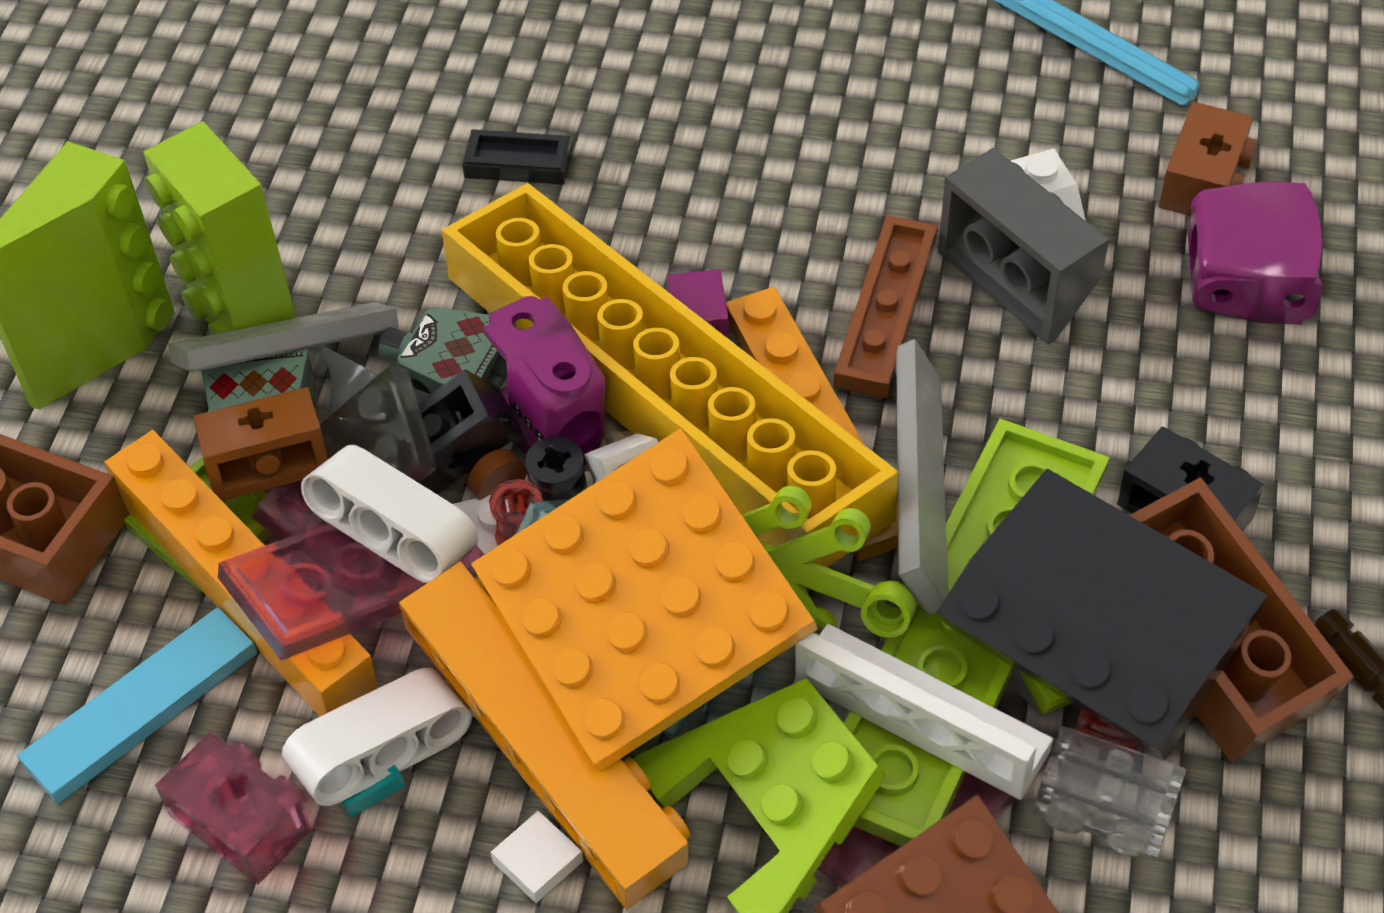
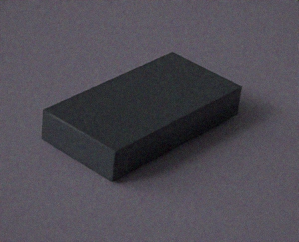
(517, 156)

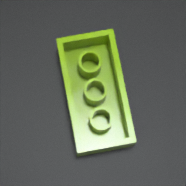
(218, 232)

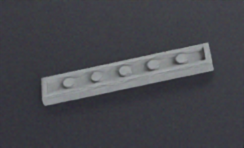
(921, 478)

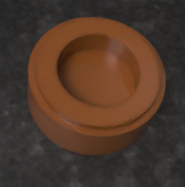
(494, 470)

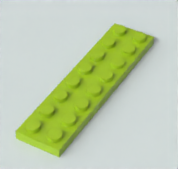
(917, 783)

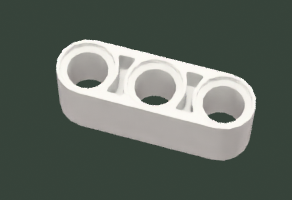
(389, 513)
(367, 736)

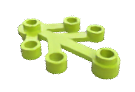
(796, 564)

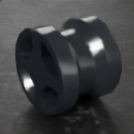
(549, 455)

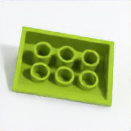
(77, 275)

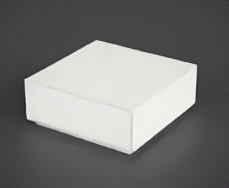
(537, 856)

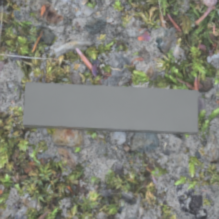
(282, 336)

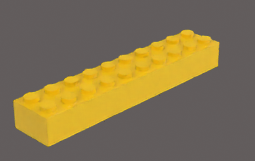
(671, 366)

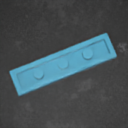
(137, 705)

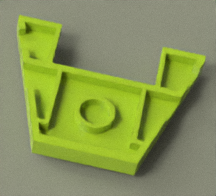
(791, 769)

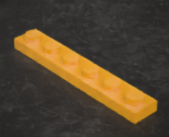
(775, 341)

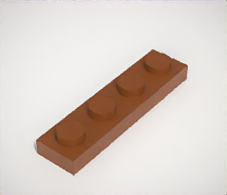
(885, 306)

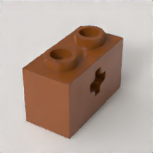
(1207, 155)
(260, 443)

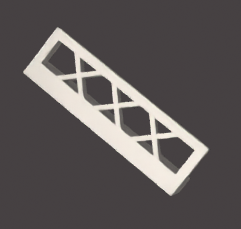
(922, 710)

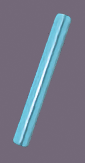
(1108, 48)

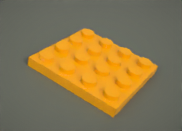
(642, 599)

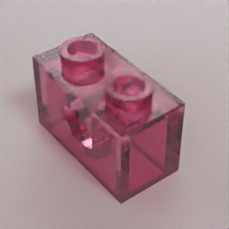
(235, 806)

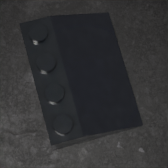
(1102, 611)

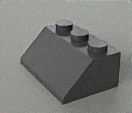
(1020, 243)

